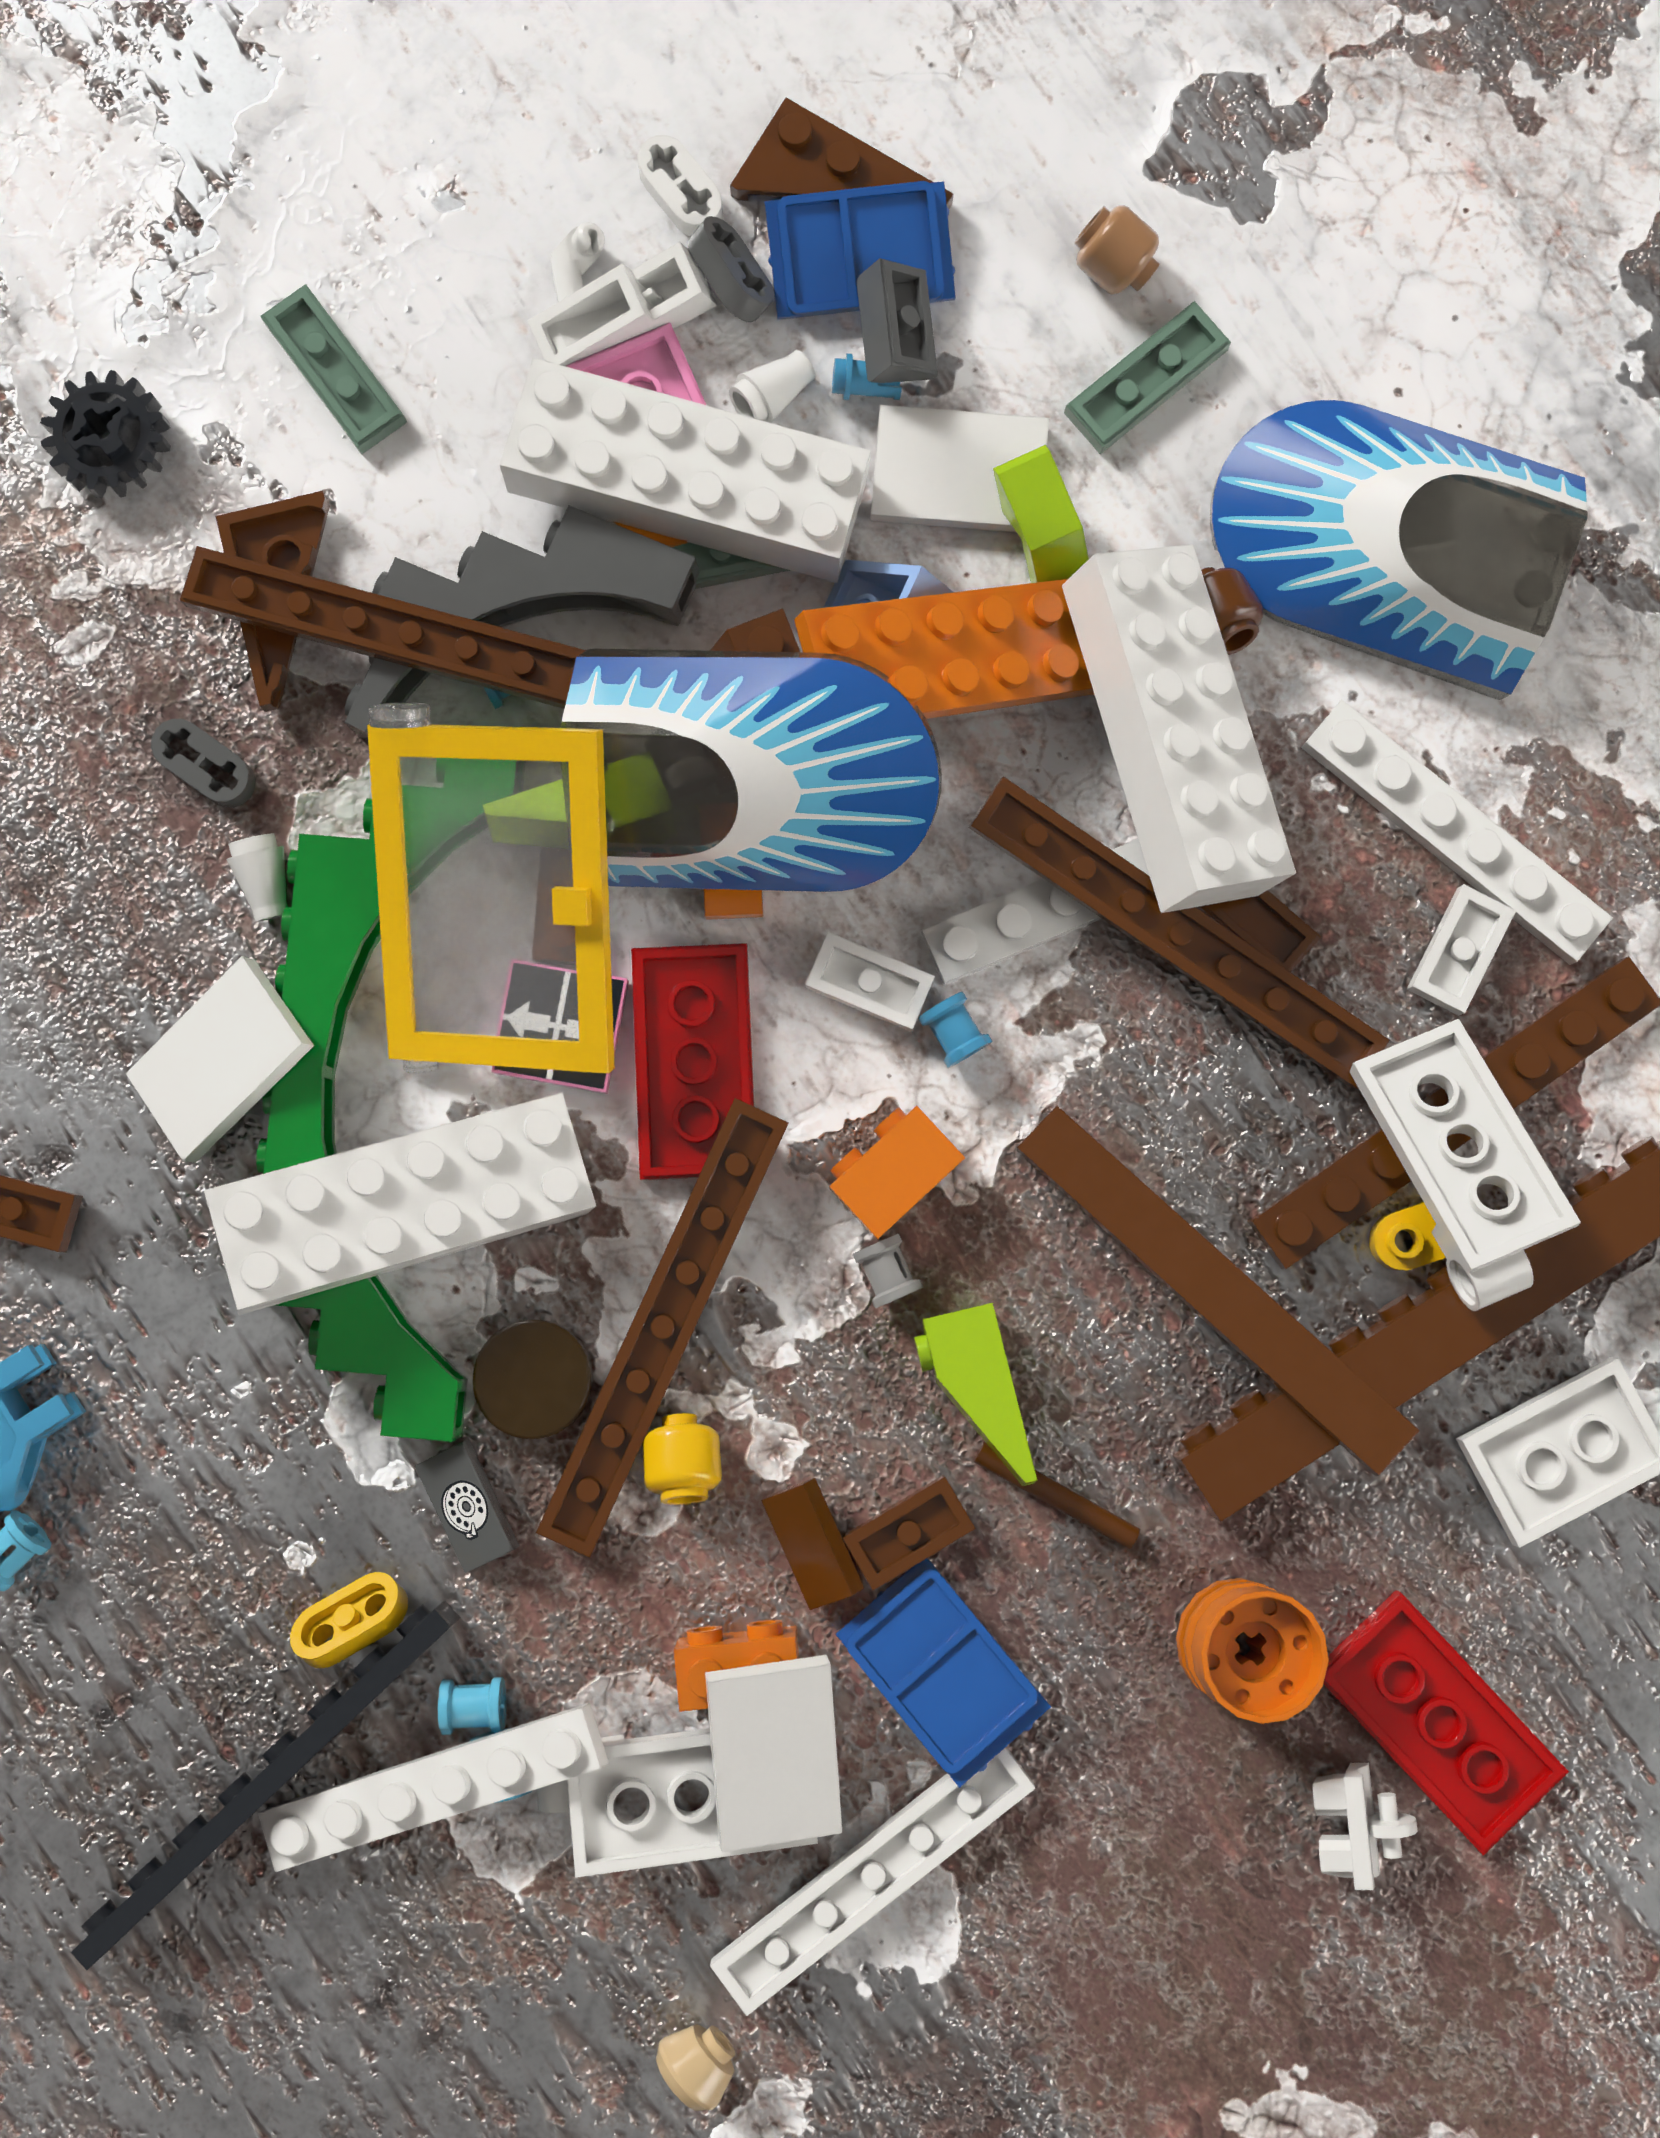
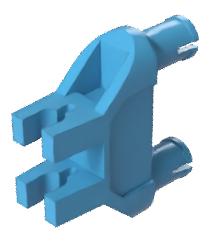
(26, 1431)

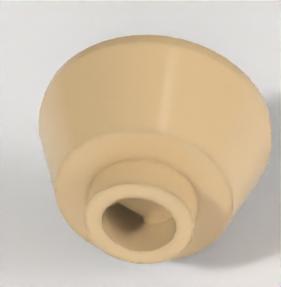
(696, 2065)

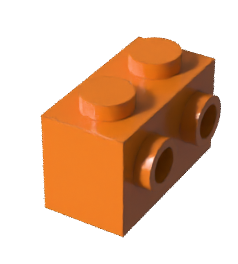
(895, 1170)
(712, 1650)

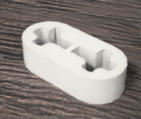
(689, 178)

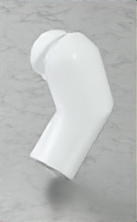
(575, 257)

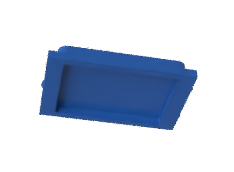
(833, 236)
(942, 1671)

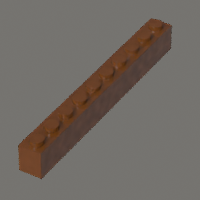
(1426, 1338)

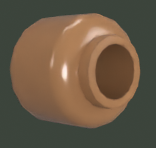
(1117, 250)

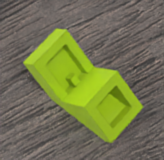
(1042, 515)

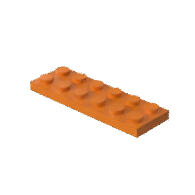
(961, 647)

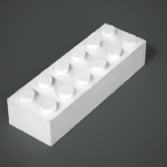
(685, 470)
(1177, 727)
(399, 1202)

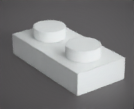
(1461, 950)
(869, 981)

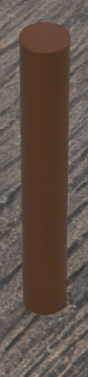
(1065, 1500)

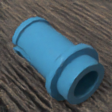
(851, 379)

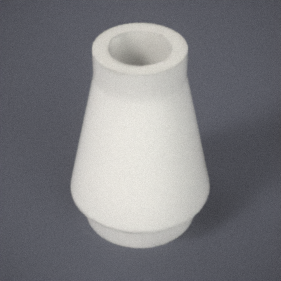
(771, 387)
(260, 874)

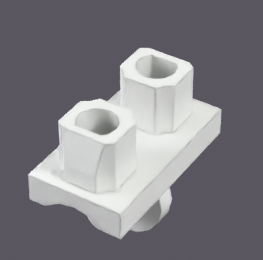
(1357, 1853)

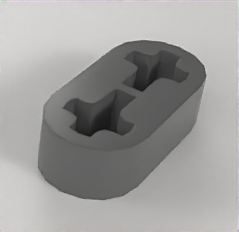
(731, 269)
(210, 753)

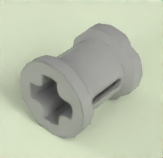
(887, 1271)

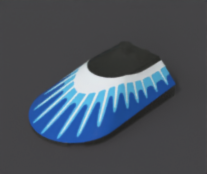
(1400, 539)
(755, 768)

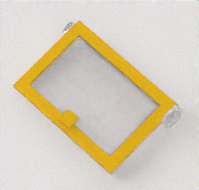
(492, 893)

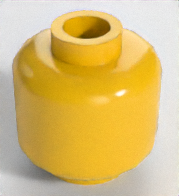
(681, 1460)

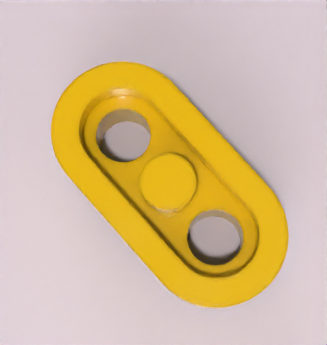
(1419, 1224)
(350, 1618)

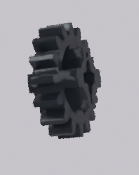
(89, 413)

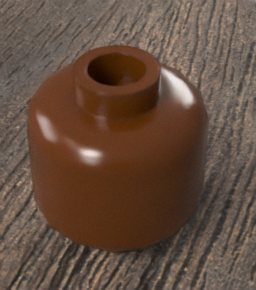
(1234, 606)

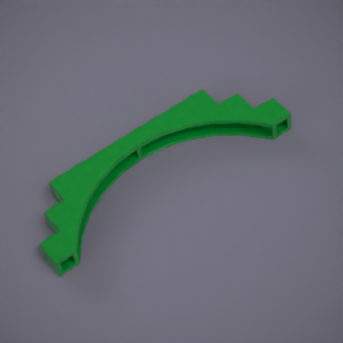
(328, 949)

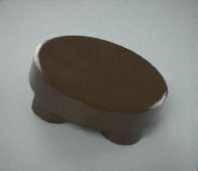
(532, 1379)

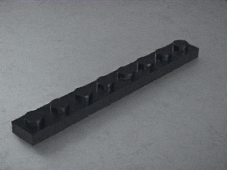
(248, 1795)

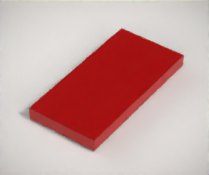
(689, 1051)
(1441, 1722)

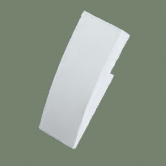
(623, 306)

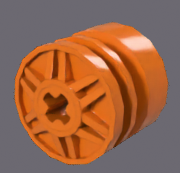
(1284, 1656)

